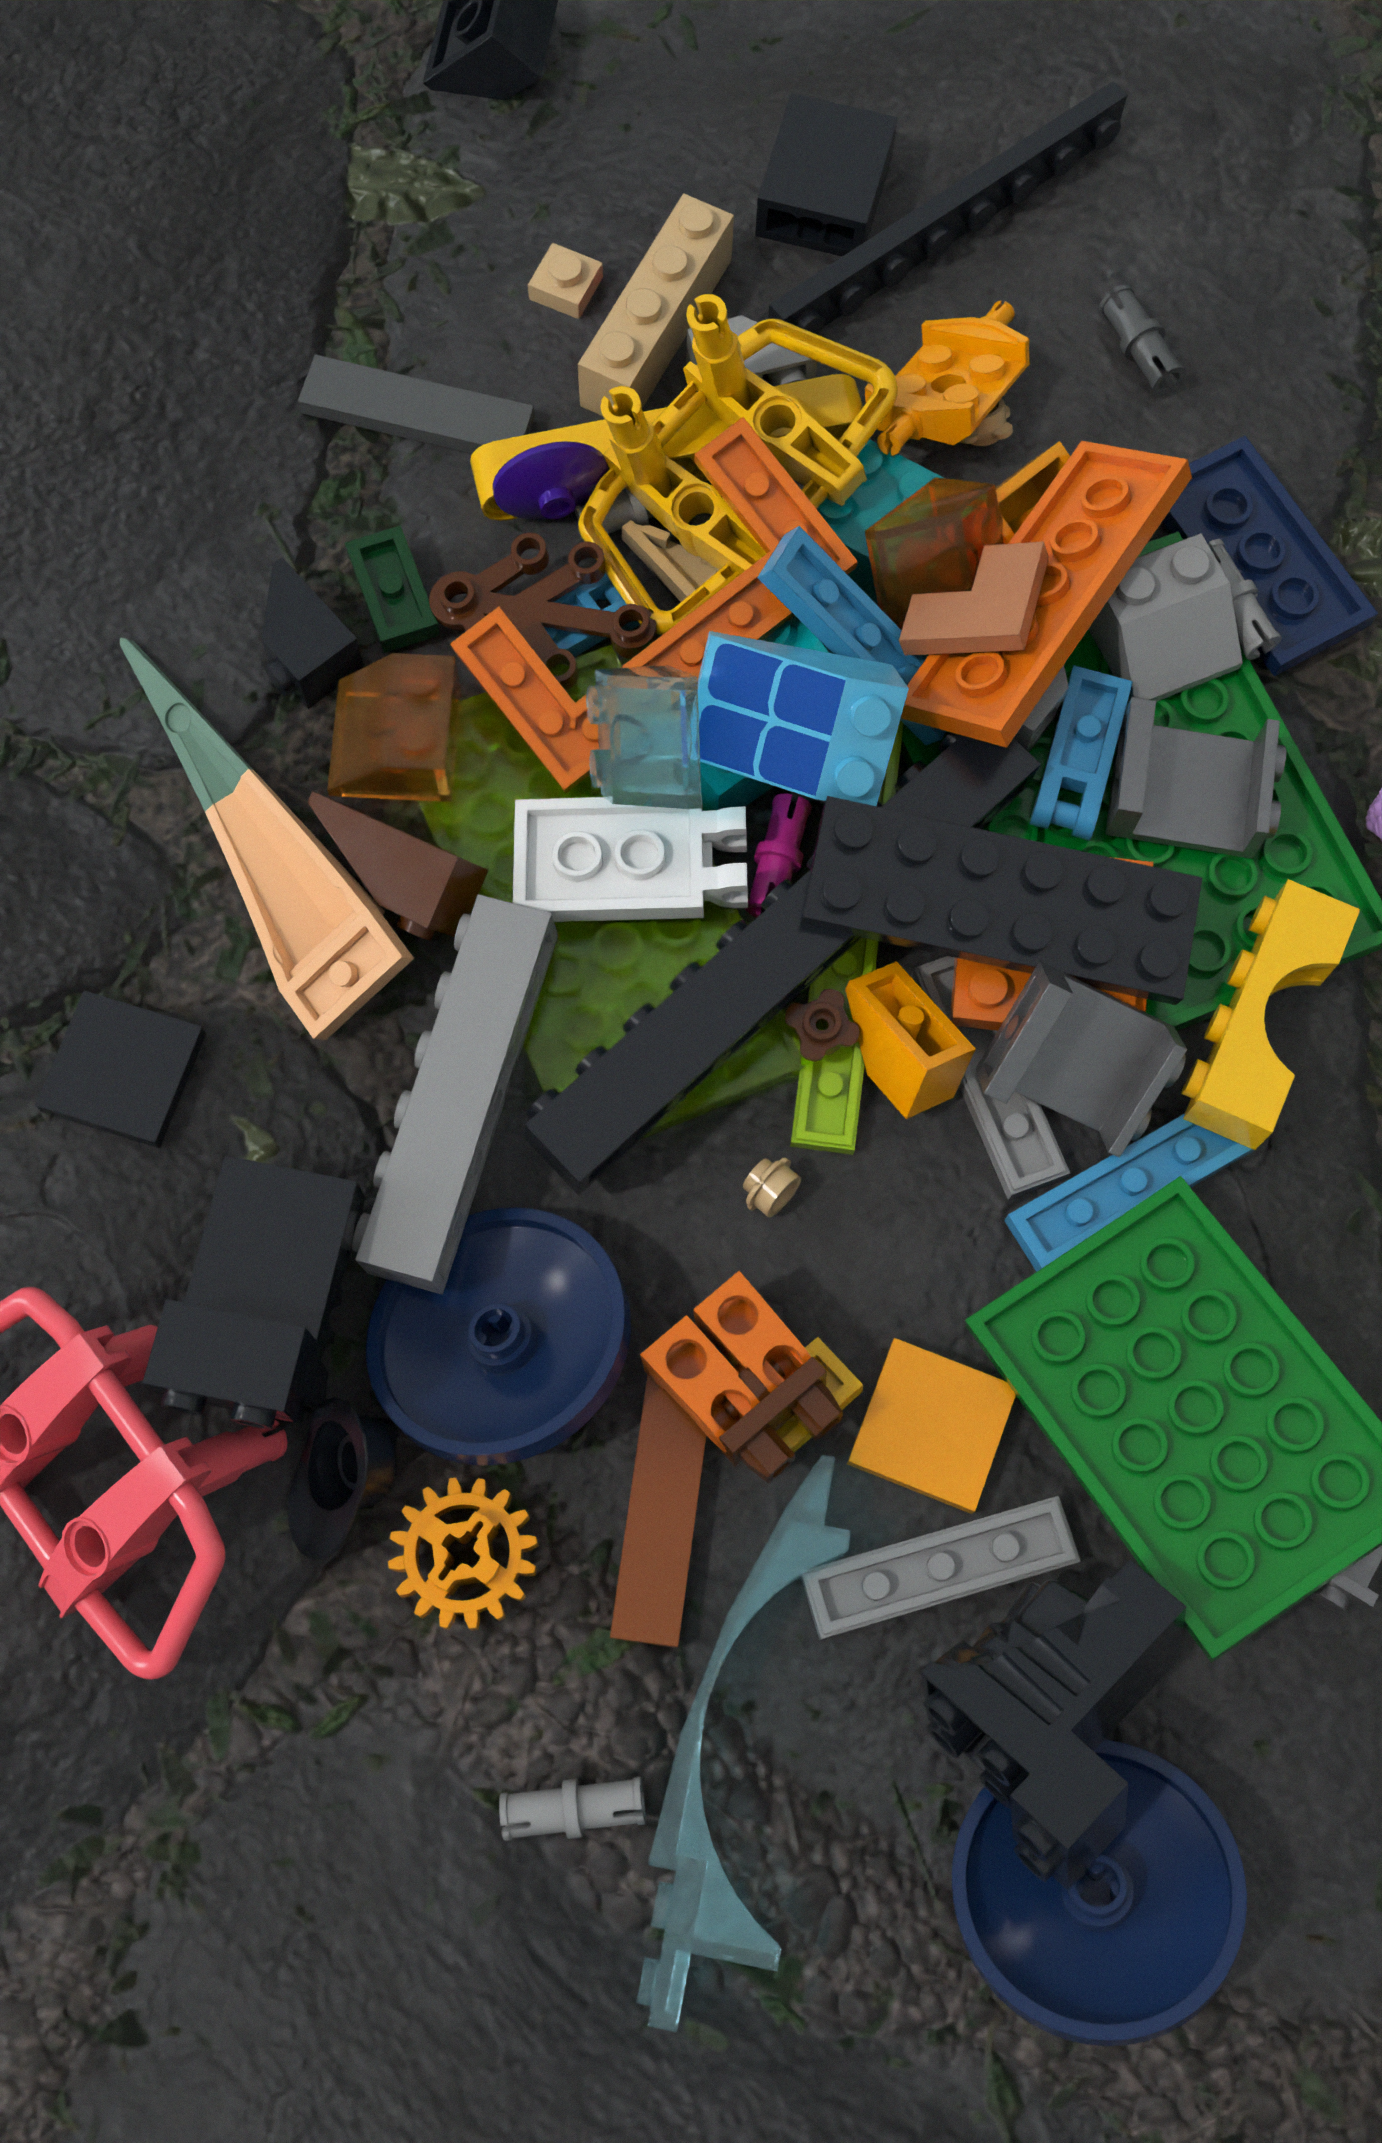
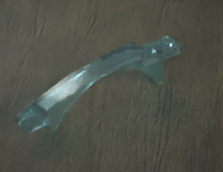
(701, 1907)

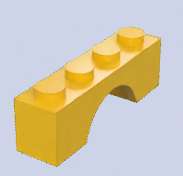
(1243, 1080)

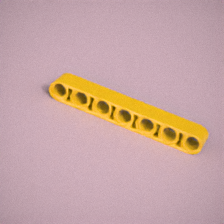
(827, 399)

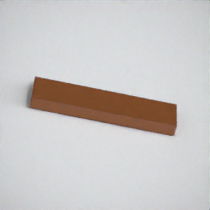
(659, 1523)

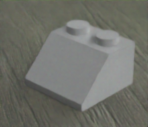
(1170, 622)

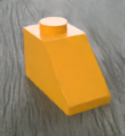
(907, 1040)

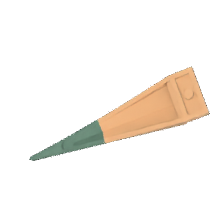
(309, 912)

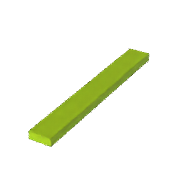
(832, 1087)

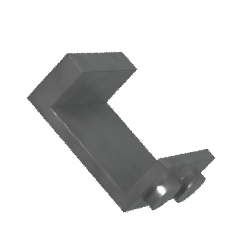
(1194, 785)
(1083, 1056)

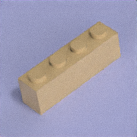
(651, 311)

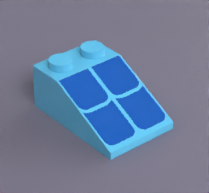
(798, 717)

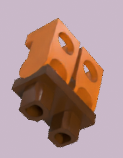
(746, 1402)

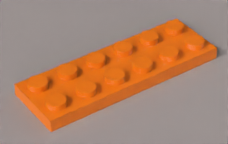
(1093, 529)

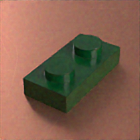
(392, 589)

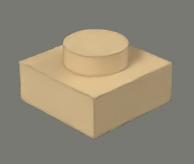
(565, 280)

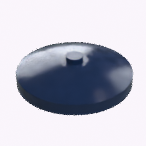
(512, 1346)
(1133, 1938)

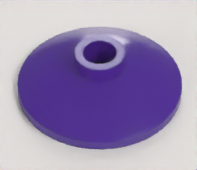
(548, 480)

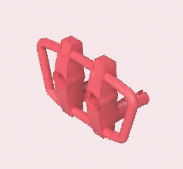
(134, 1512)

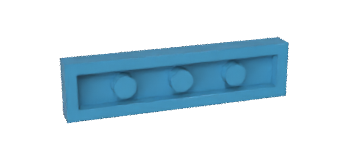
(838, 610)
(1115, 1185)

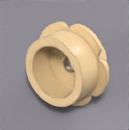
(771, 1186)

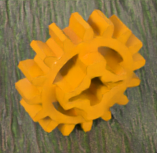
(444, 1581)

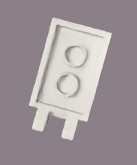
(625, 860)

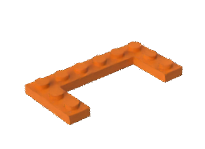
(536, 702)

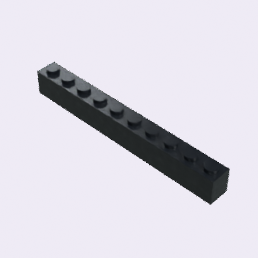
(744, 985)

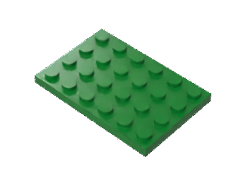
(1194, 1414)

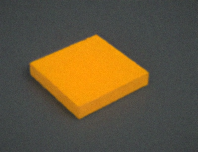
(932, 1426)

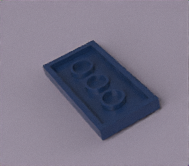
(1276, 547)

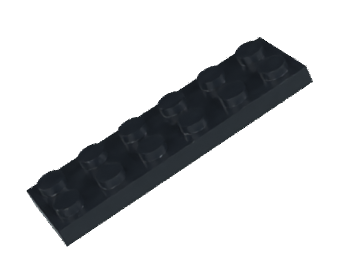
(1002, 900)

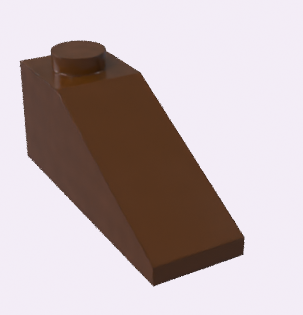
(403, 871)

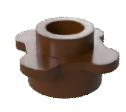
(817, 1042)

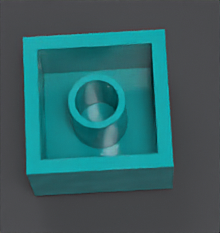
(887, 486)

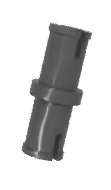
(1142, 339)

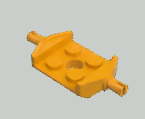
(954, 378)

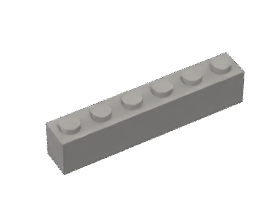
(456, 1095)

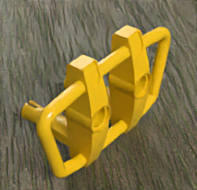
(732, 391)

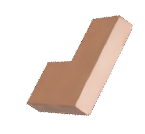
(988, 617)

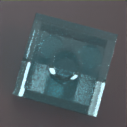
(646, 736)

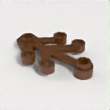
(536, 607)

